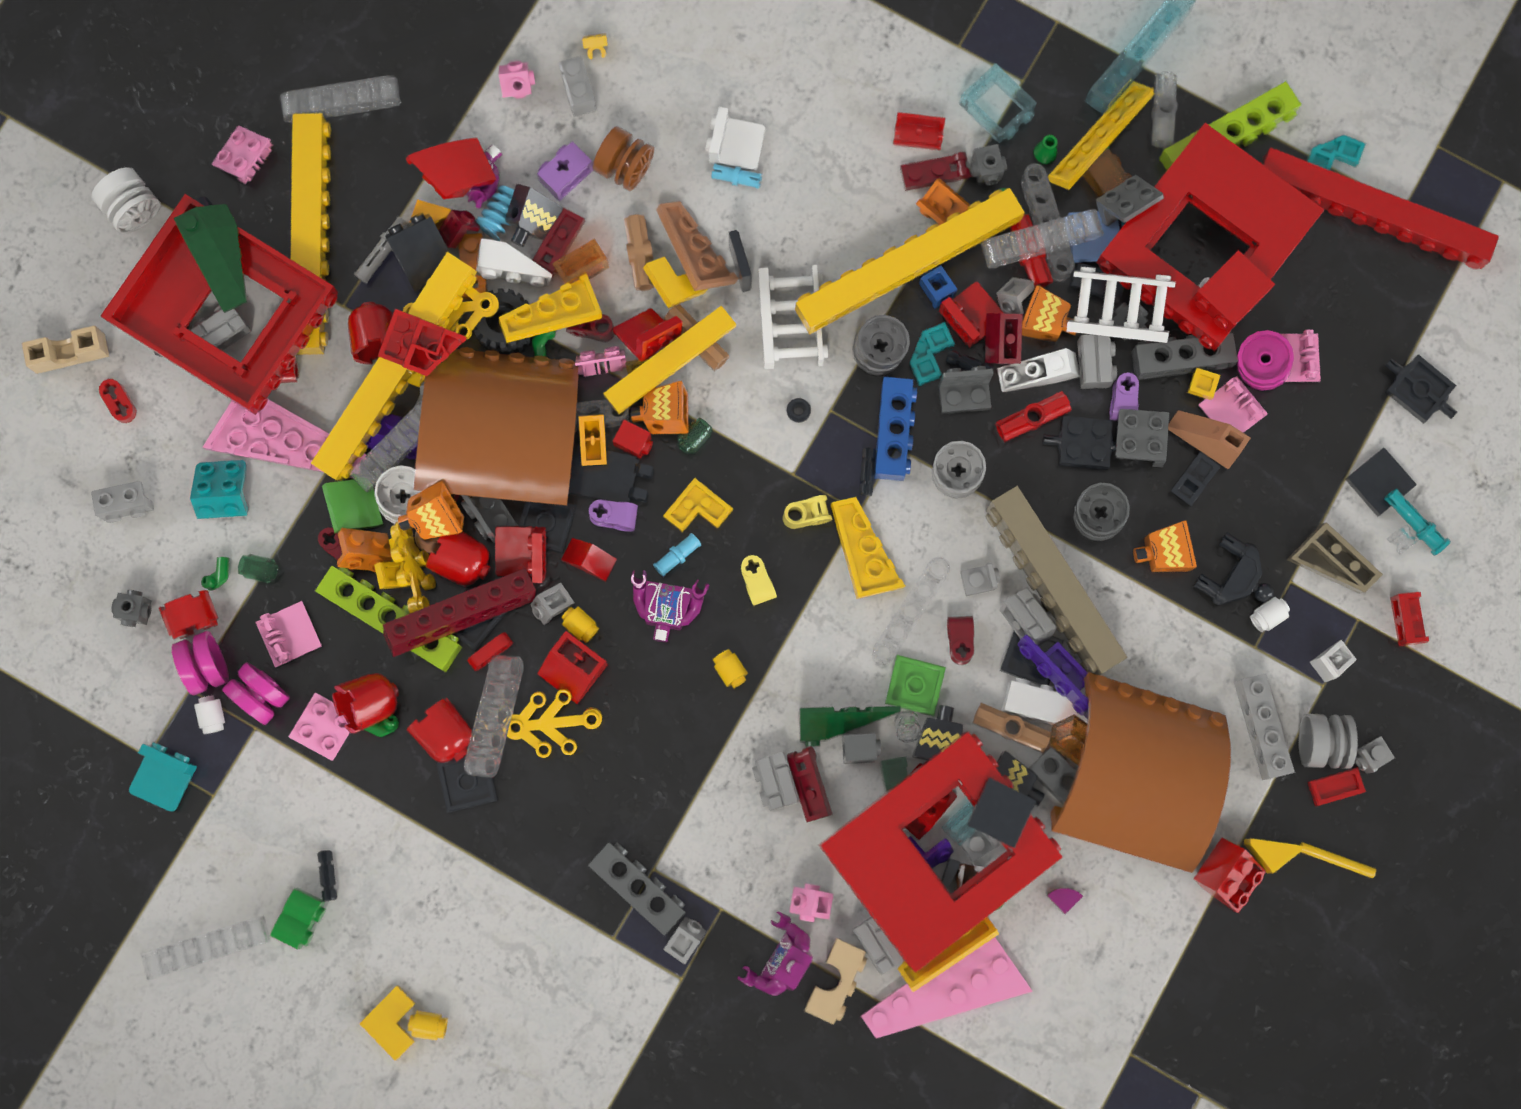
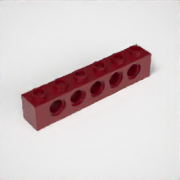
(458, 612)

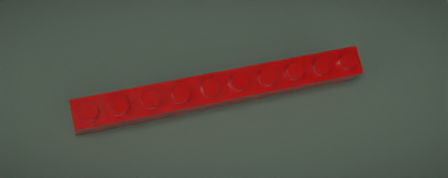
(1385, 211)

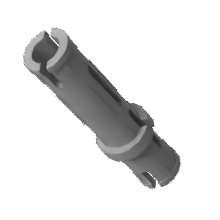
(377, 255)

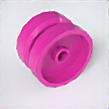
(1272, 347)
(200, 663)
(258, 690)

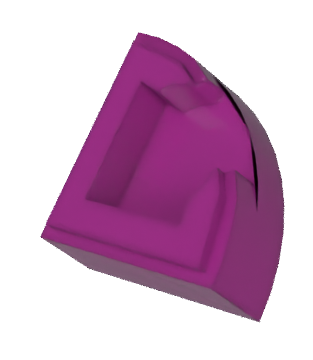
(1064, 898)

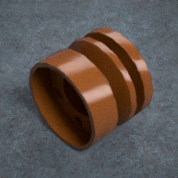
(624, 158)

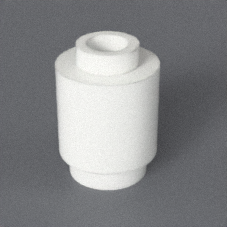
(1270, 614)
(209, 714)

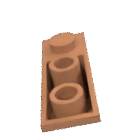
(1212, 437)

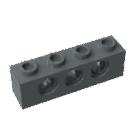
(1148, 366)
(603, 866)

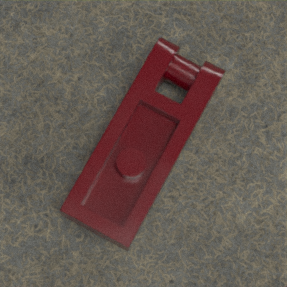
(926, 172)
(559, 239)
(809, 784)

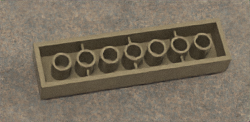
(1054, 582)

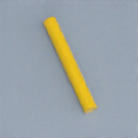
(1338, 860)

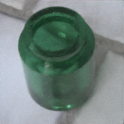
(697, 436)
(257, 568)

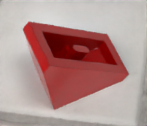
(589, 559)

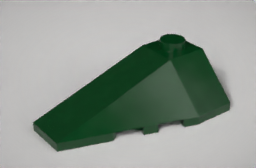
(215, 247)
(825, 723)

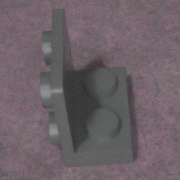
(1127, 200)
(965, 390)
(1142, 436)
(489, 513)

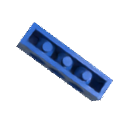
(895, 390)

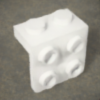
(734, 142)

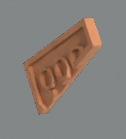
(693, 249)

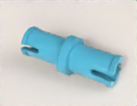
(736, 176)
(677, 554)

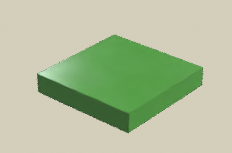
(351, 506)
(915, 685)

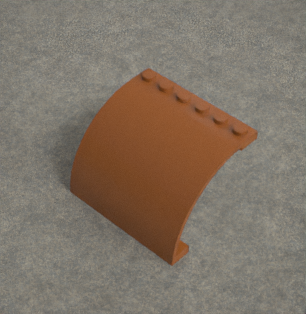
(498, 426)
(1147, 775)

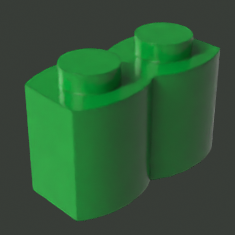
(298, 918)

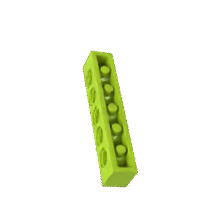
(1279, 98)
(332, 589)

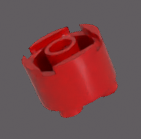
(189, 613)

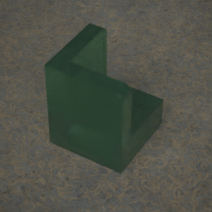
(893, 771)

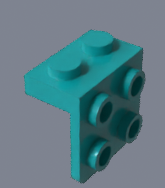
(219, 489)
(162, 776)

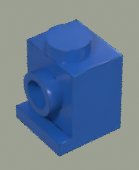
(939, 277)

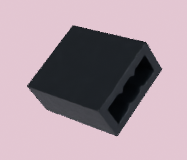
(417, 248)

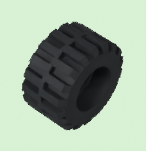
(493, 340)

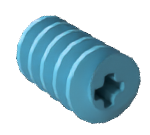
(496, 213)

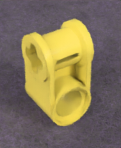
(809, 512)
(758, 584)

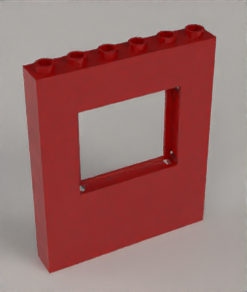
(1232, 192)
(170, 289)
(899, 883)

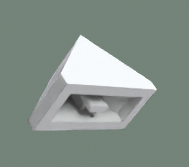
(1333, 661)

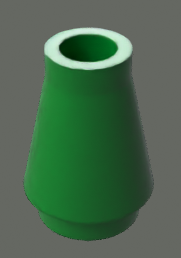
(1046, 150)

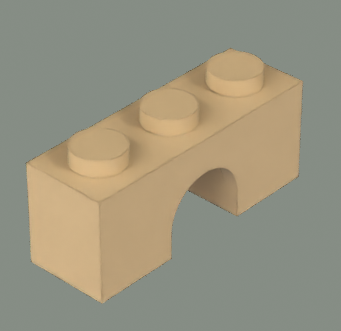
(48, 355)
(829, 1003)

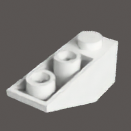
(504, 262)
(1039, 371)

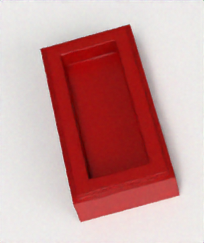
(1336, 786)

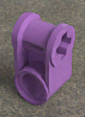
(1124, 399)
(617, 515)

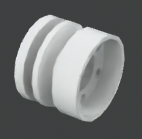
(125, 200)
(391, 487)

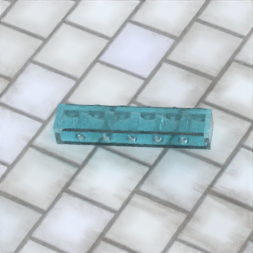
(1138, 53)

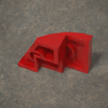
(454, 167)
(417, 343)

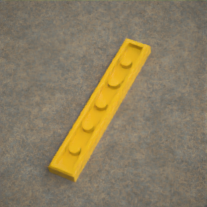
(1101, 135)
(670, 359)

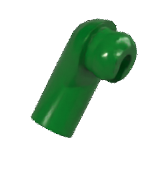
(539, 342)
(384, 727)

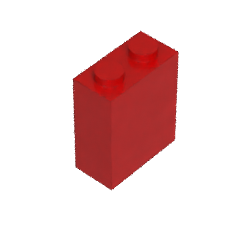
(1232, 291)

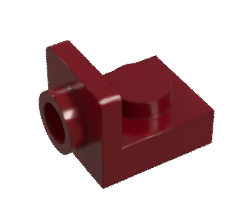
(456, 226)

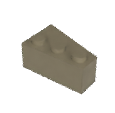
(1335, 559)

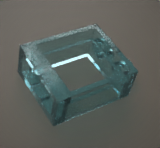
(997, 76)

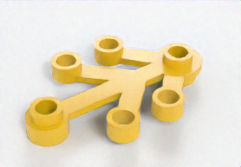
(470, 306)
(411, 567)
(548, 723)

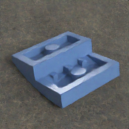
(1091, 250)

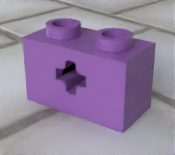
(562, 182)

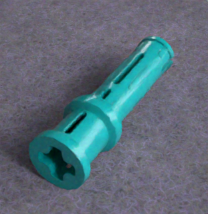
(1424, 530)

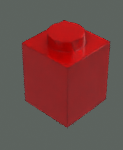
(633, 440)

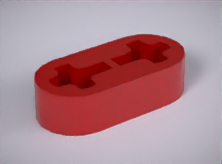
(122, 398)
(487, 652)

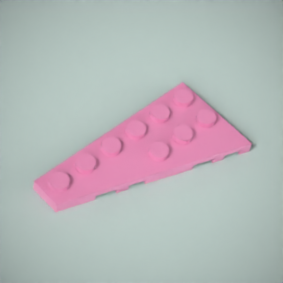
(268, 436)
(971, 983)

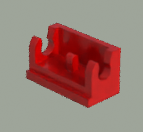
(919, 131)
(1408, 619)

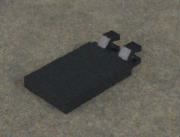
(610, 480)

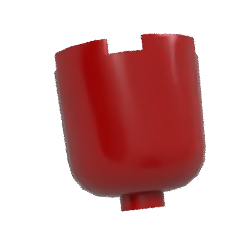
(367, 330)
(460, 559)
(365, 701)
(442, 732)

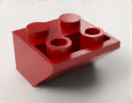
(572, 667)
(1230, 874)

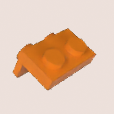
(941, 202)
(363, 549)

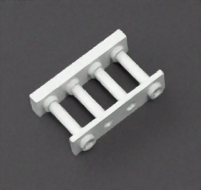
(1106, 324)
(771, 330)

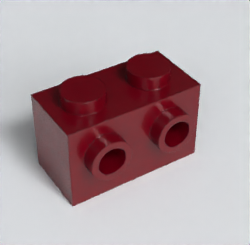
(1003, 338)

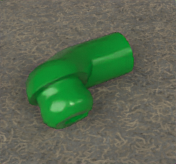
(219, 577)

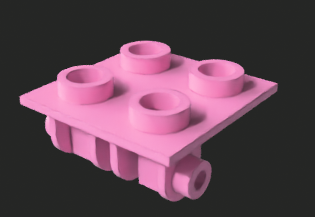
(242, 152)
(1306, 357)
(588, 358)
(1234, 406)
(288, 634)
(320, 727)

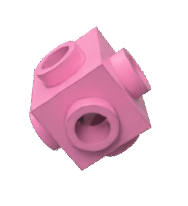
(516, 79)
(806, 901)

